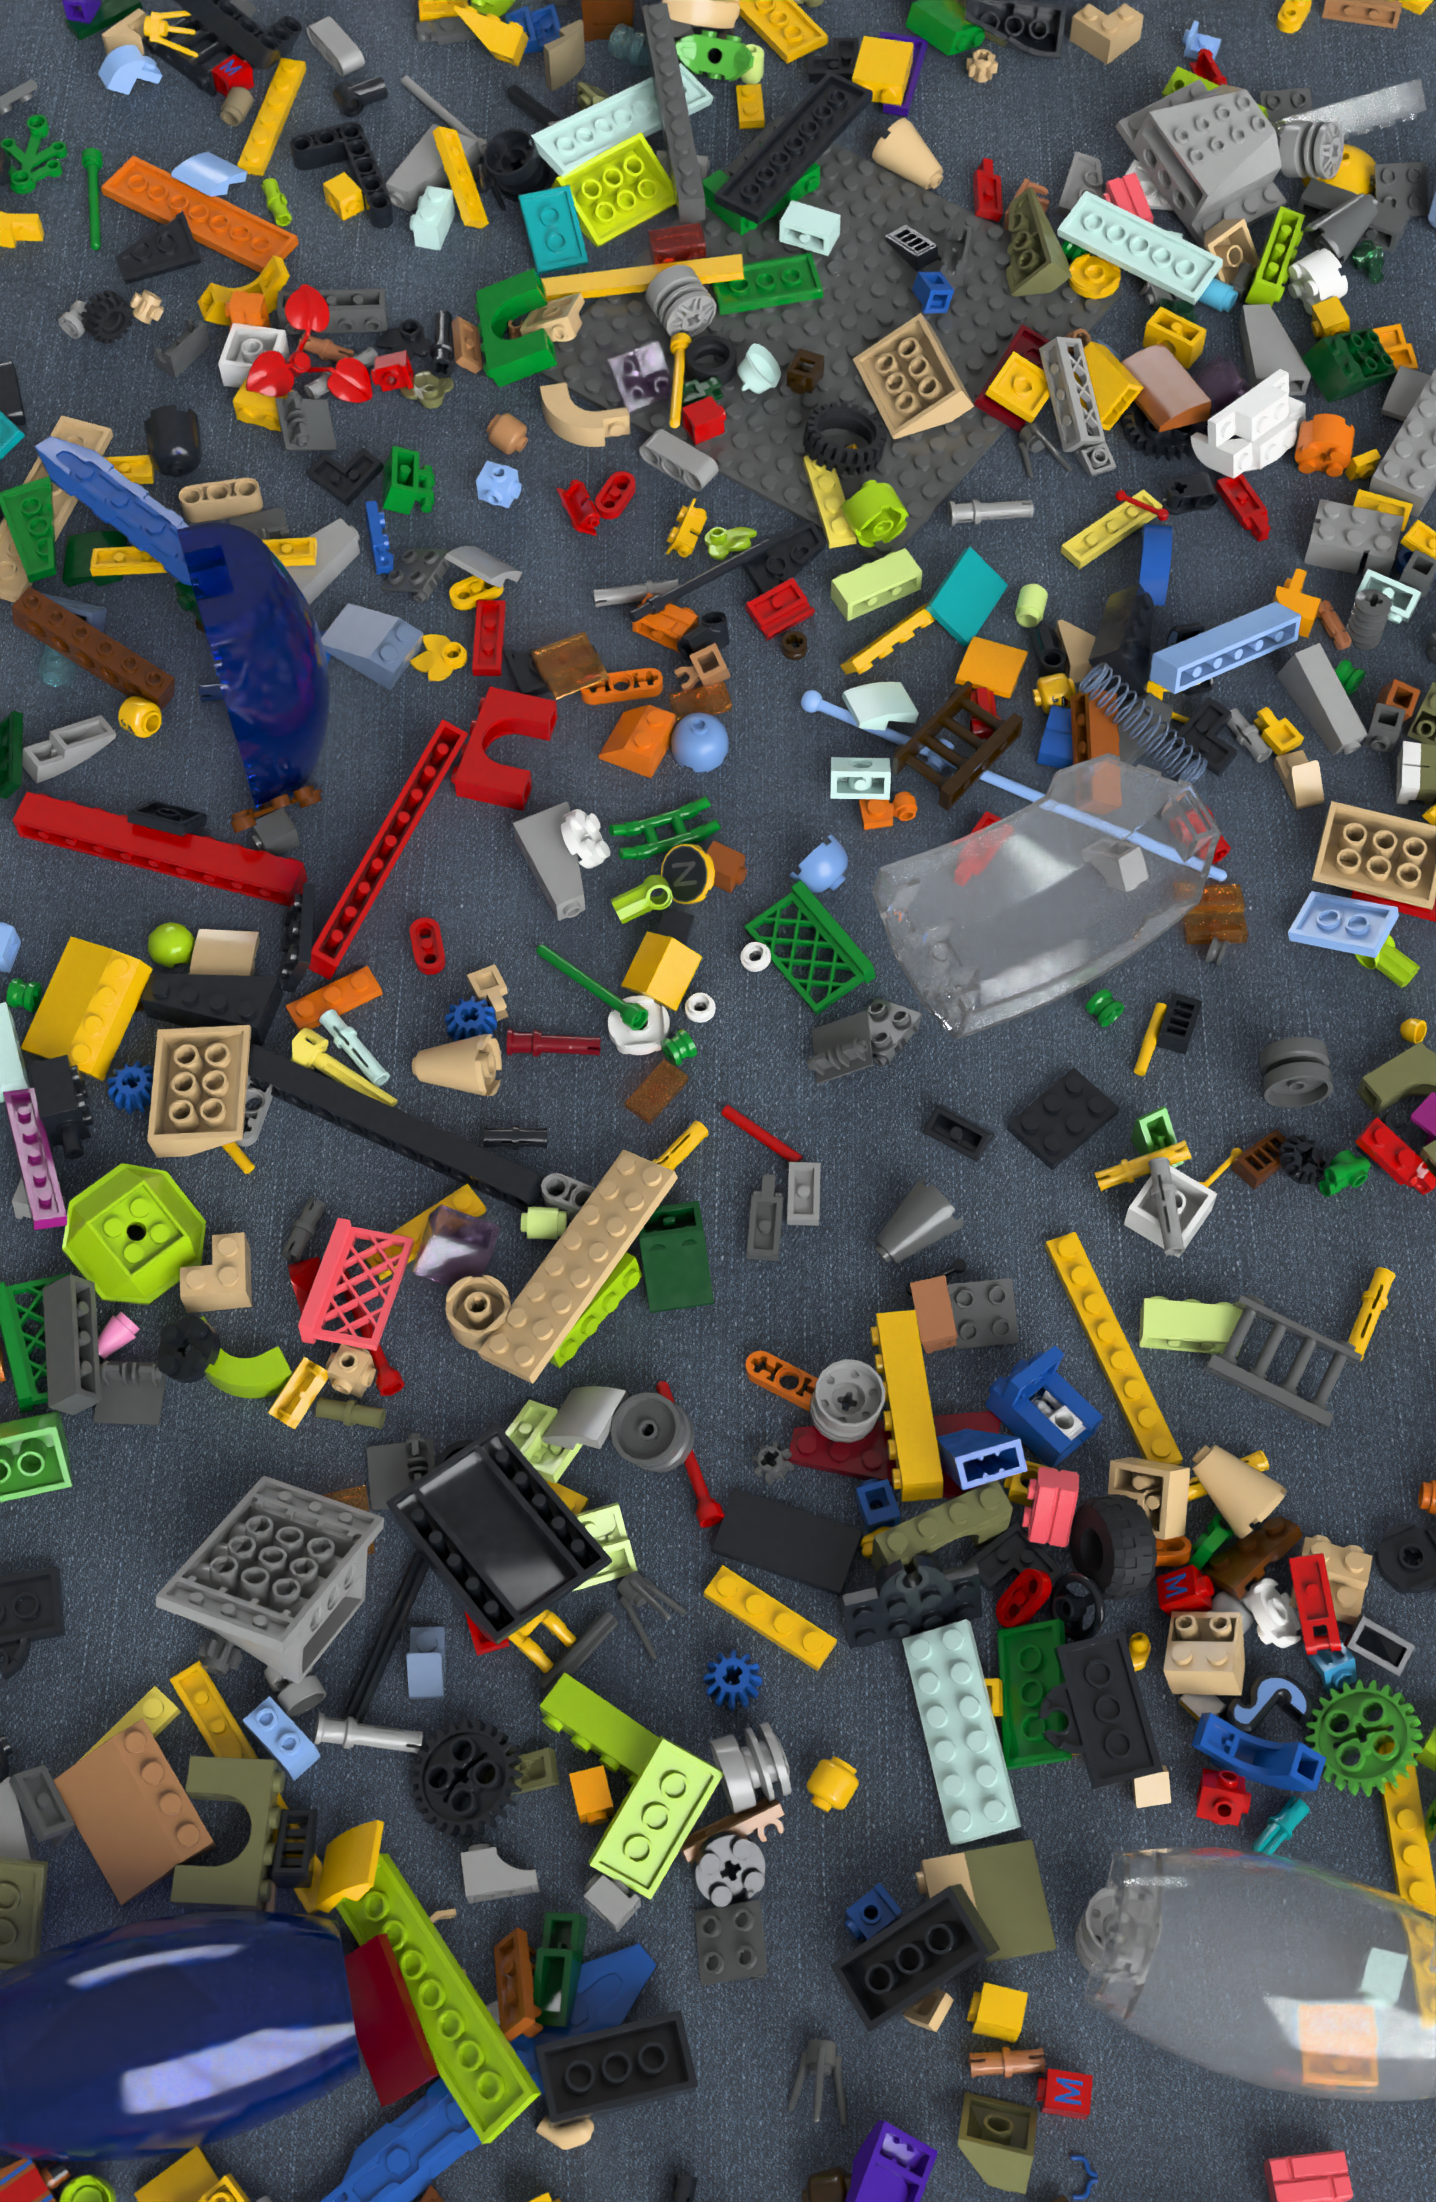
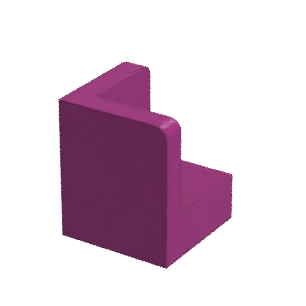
(1425, 1117)

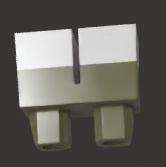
(1416, 773)

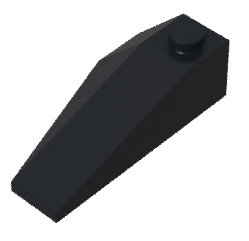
(1023, 23)

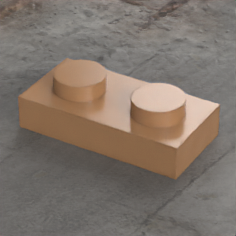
(466, 345)

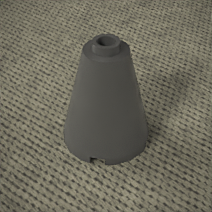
(1342, 226)
(917, 1223)

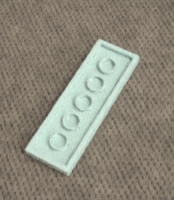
(1140, 247)
(961, 1733)

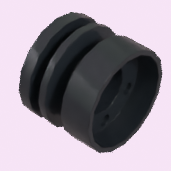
(515, 164)

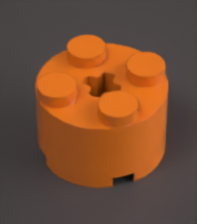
(1324, 445)

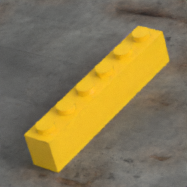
(908, 1406)

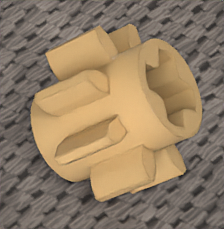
(981, 65)
(146, 306)

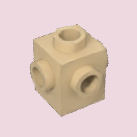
(354, 1378)

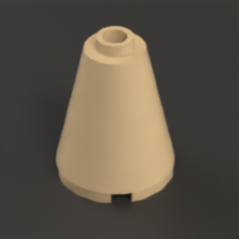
(908, 155)
(462, 1065)
(1236, 1488)

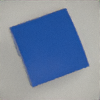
(540, 26)

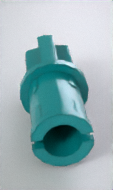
(1281, 1826)

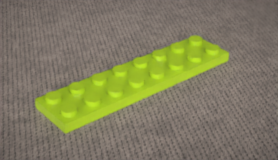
(459, 2029)

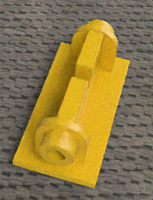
(689, 520)
(299, 1393)

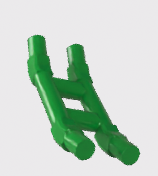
(676, 818)

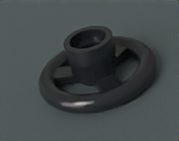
(1073, 1608)

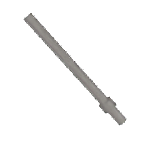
(440, 111)

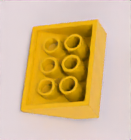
(87, 1006)

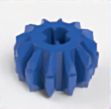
(470, 1019)
(131, 1087)
(732, 1693)

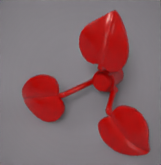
(275, 376)

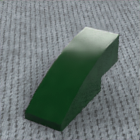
(559, 1967)

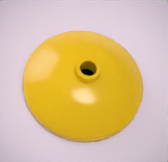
(1353, 172)

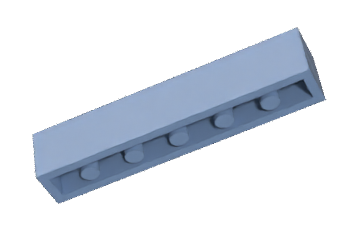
(1225, 647)

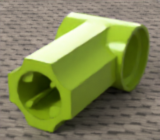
(639, 901)
(1391, 963)

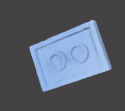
(1343, 924)

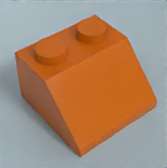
(640, 740)

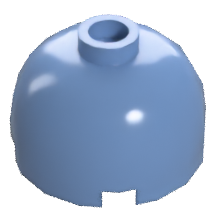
(699, 742)
(823, 867)

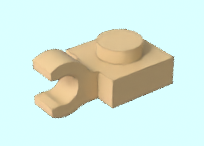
(490, 985)

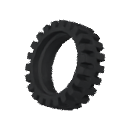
(849, 419)

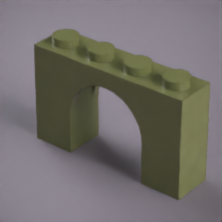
(1401, 1077)
(978, 1513)
(243, 1881)

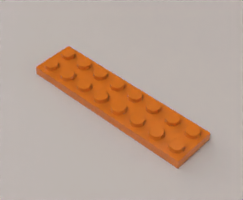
(210, 219)

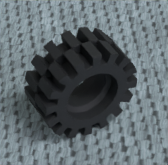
(100, 308)

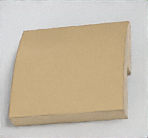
(224, 952)

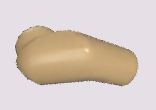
(568, 2135)

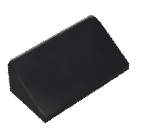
(958, 1132)

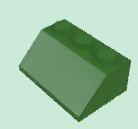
(33, 1457)

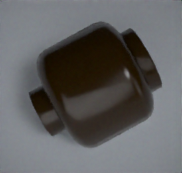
(827, 2186)

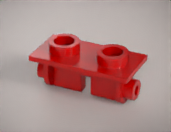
(1207, 68)
(583, 516)

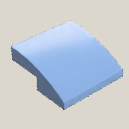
(209, 174)

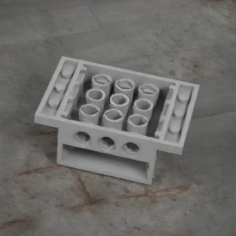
(1208, 155)
(278, 1575)

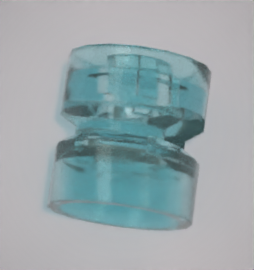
(628, 45)

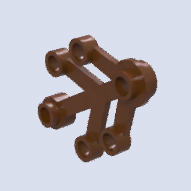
(304, 796)

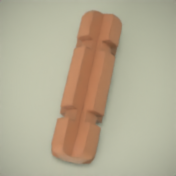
(1333, 625)

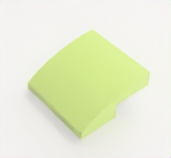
(527, 1435)
(609, 1531)

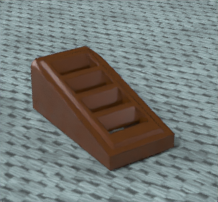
(1248, 1172)

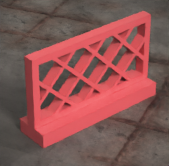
(328, 1285)

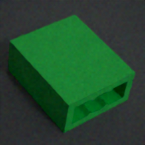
(944, 25)

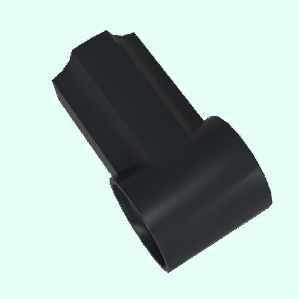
(354, 97)
(712, 630)
(1047, 651)

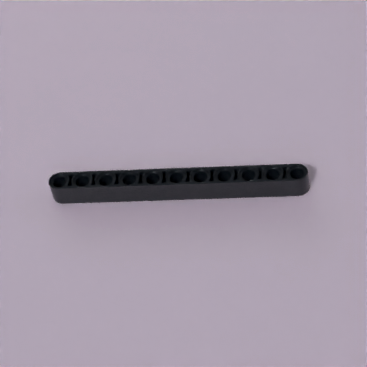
(394, 1129)

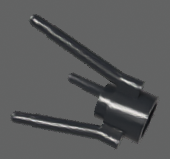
(484, 182)

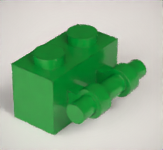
(402, 482)

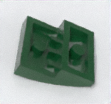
(79, 556)

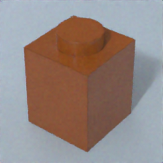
(1400, 696)
(728, 866)

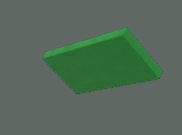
(770, 285)
(1027, 1674)

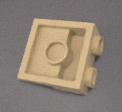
(558, 318)
(1347, 1575)

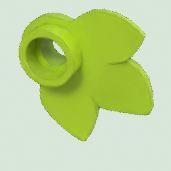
(722, 541)

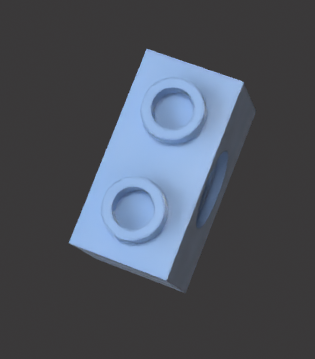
(281, 1738)

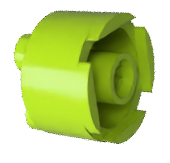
(875, 513)

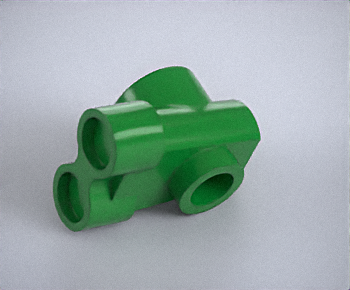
(1344, 1171)

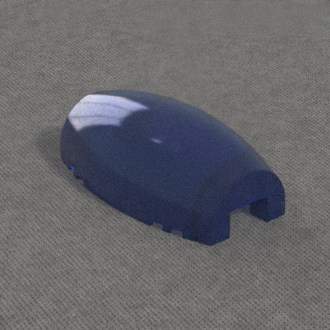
(267, 655)
(171, 2034)

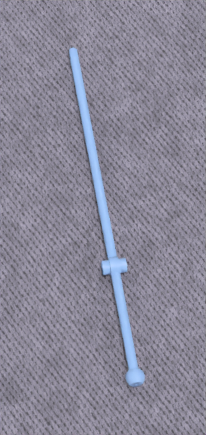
(813, 702)

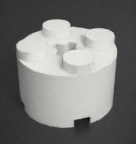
(1316, 279)

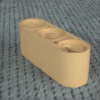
(220, 499)

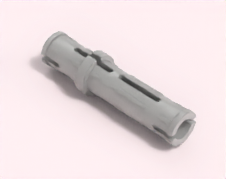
(319, 386)
(631, 593)
(1164, 1193)

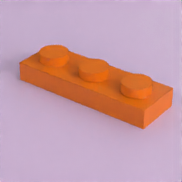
(340, 995)

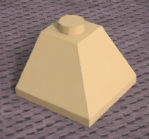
(1233, 244)

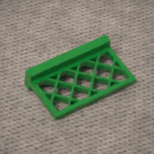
(834, 937)
(15, 1339)

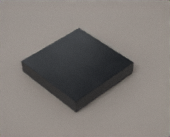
(167, 818)

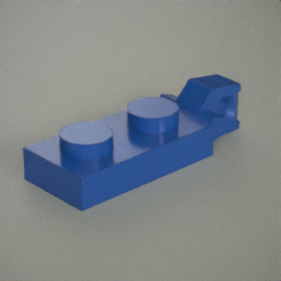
(378, 542)

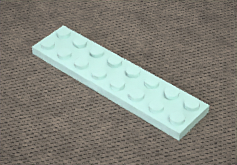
(610, 123)

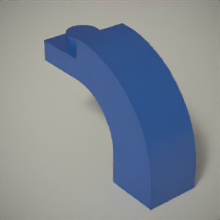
(1155, 561)
(1262, 1761)

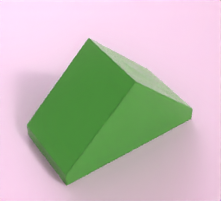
(1154, 1132)

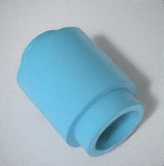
(1219, 296)

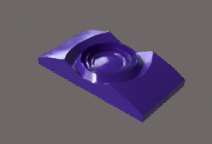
(890, 2167)

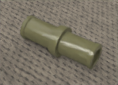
(350, 1413)

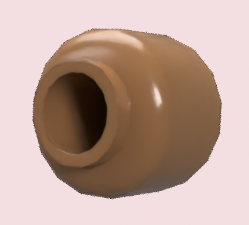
(507, 433)

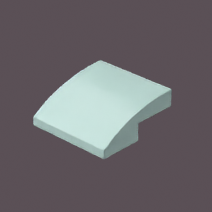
(879, 703)

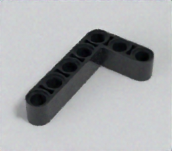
(241, 33)
(348, 144)

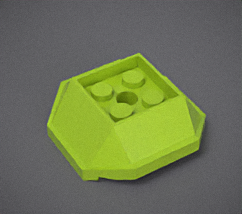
(126, 1268)

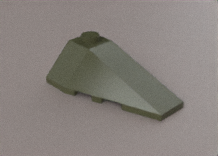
(1035, 252)

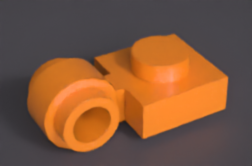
(880, 813)

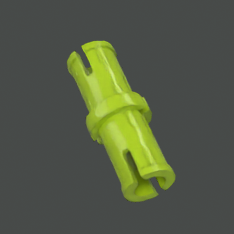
(276, 202)

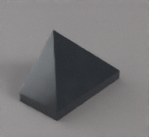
(1379, 1645)

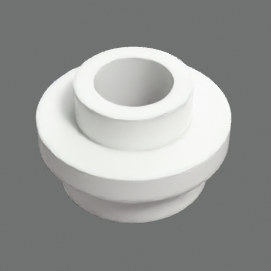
(751, 950)
(700, 1000)

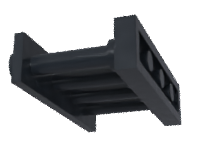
(192, 67)

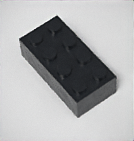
(914, 1957)
(615, 2069)

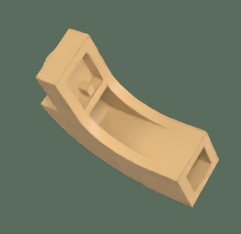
(705, 12)
(577, 424)

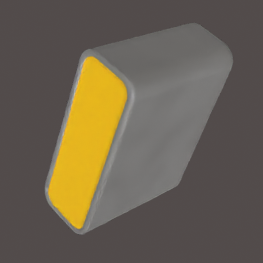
(1201, 1704)

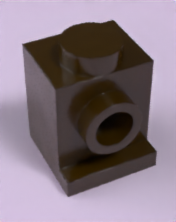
(802, 377)

